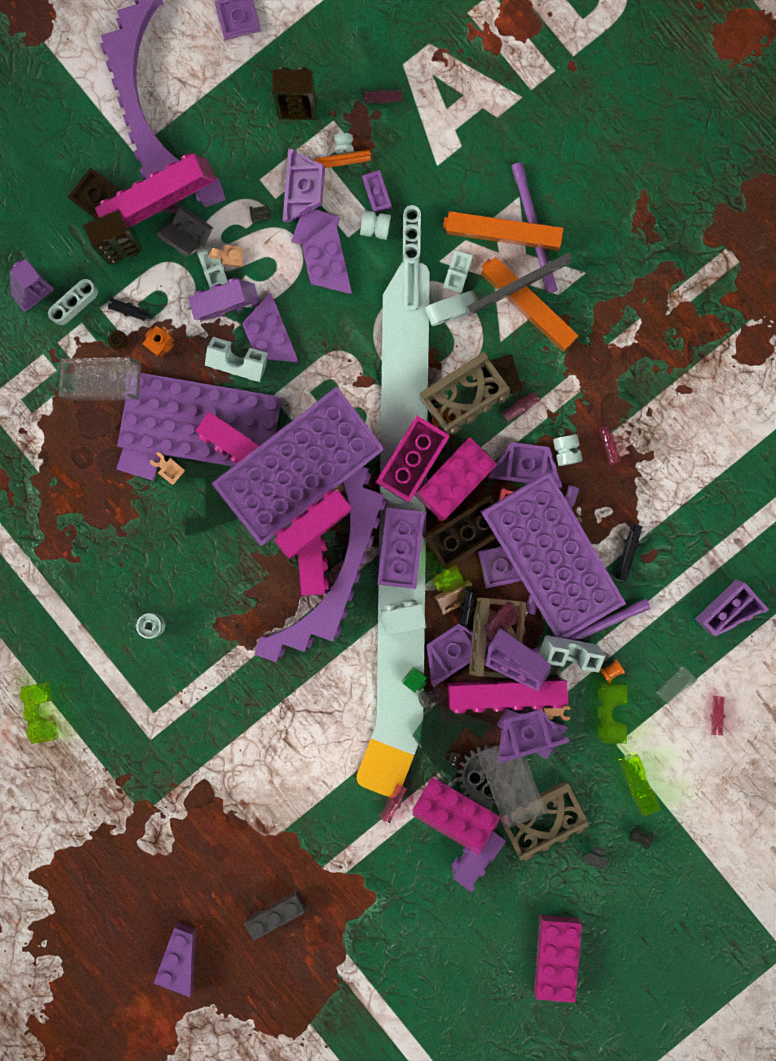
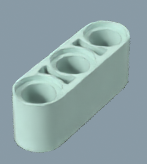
(82, 301)
(450, 308)

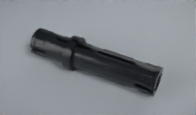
(629, 551)

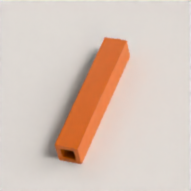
(503, 231)
(530, 305)

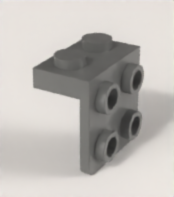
(186, 232)

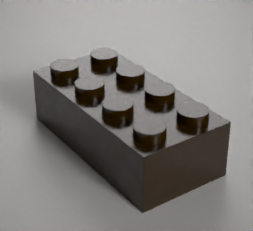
(294, 93)
(113, 237)
(460, 533)

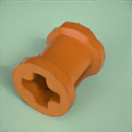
(612, 671)

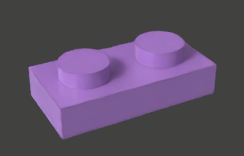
(376, 191)

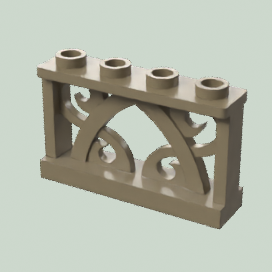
(449, 382)
(479, 642)
(554, 795)

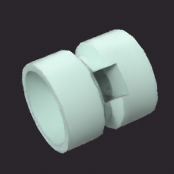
(375, 224)
(567, 450)
(150, 625)

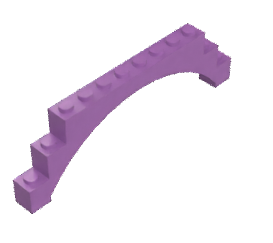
(122, 51)
(326, 617)

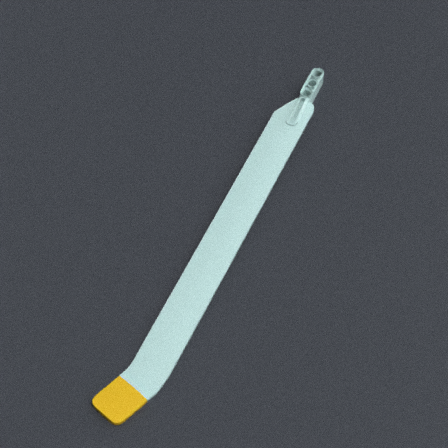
(403, 379)

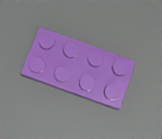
(401, 548)

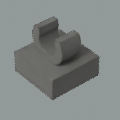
(595, 859)

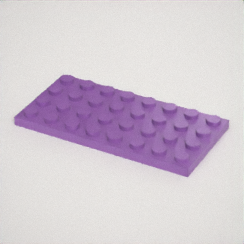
(174, 408)
(298, 466)
(553, 556)

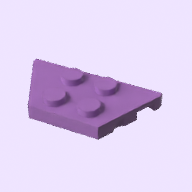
(303, 186)
(326, 260)
(268, 332)
(524, 464)
(449, 653)
(528, 735)

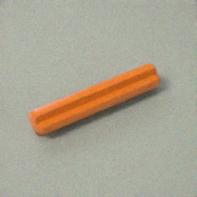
(344, 159)

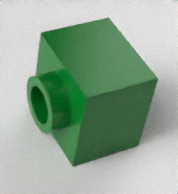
(414, 680)

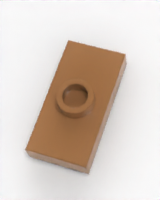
(452, 599)

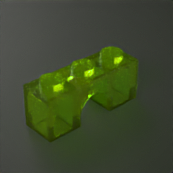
(611, 696)
(38, 728)
(638, 785)

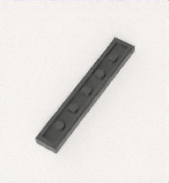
(519, 284)

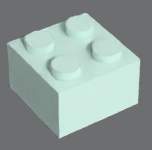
(403, 618)

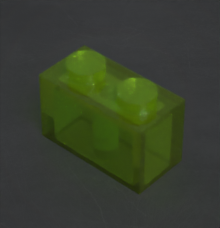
(448, 579)

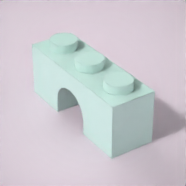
(221, 357)
(585, 655)

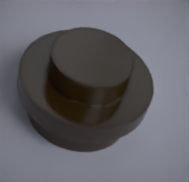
(117, 339)

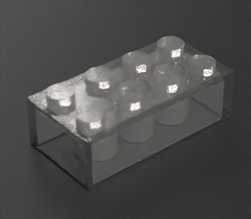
(99, 379)
(512, 787)

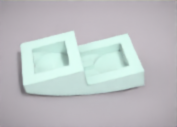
(212, 269)
(458, 271)

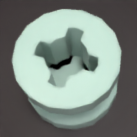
(343, 143)

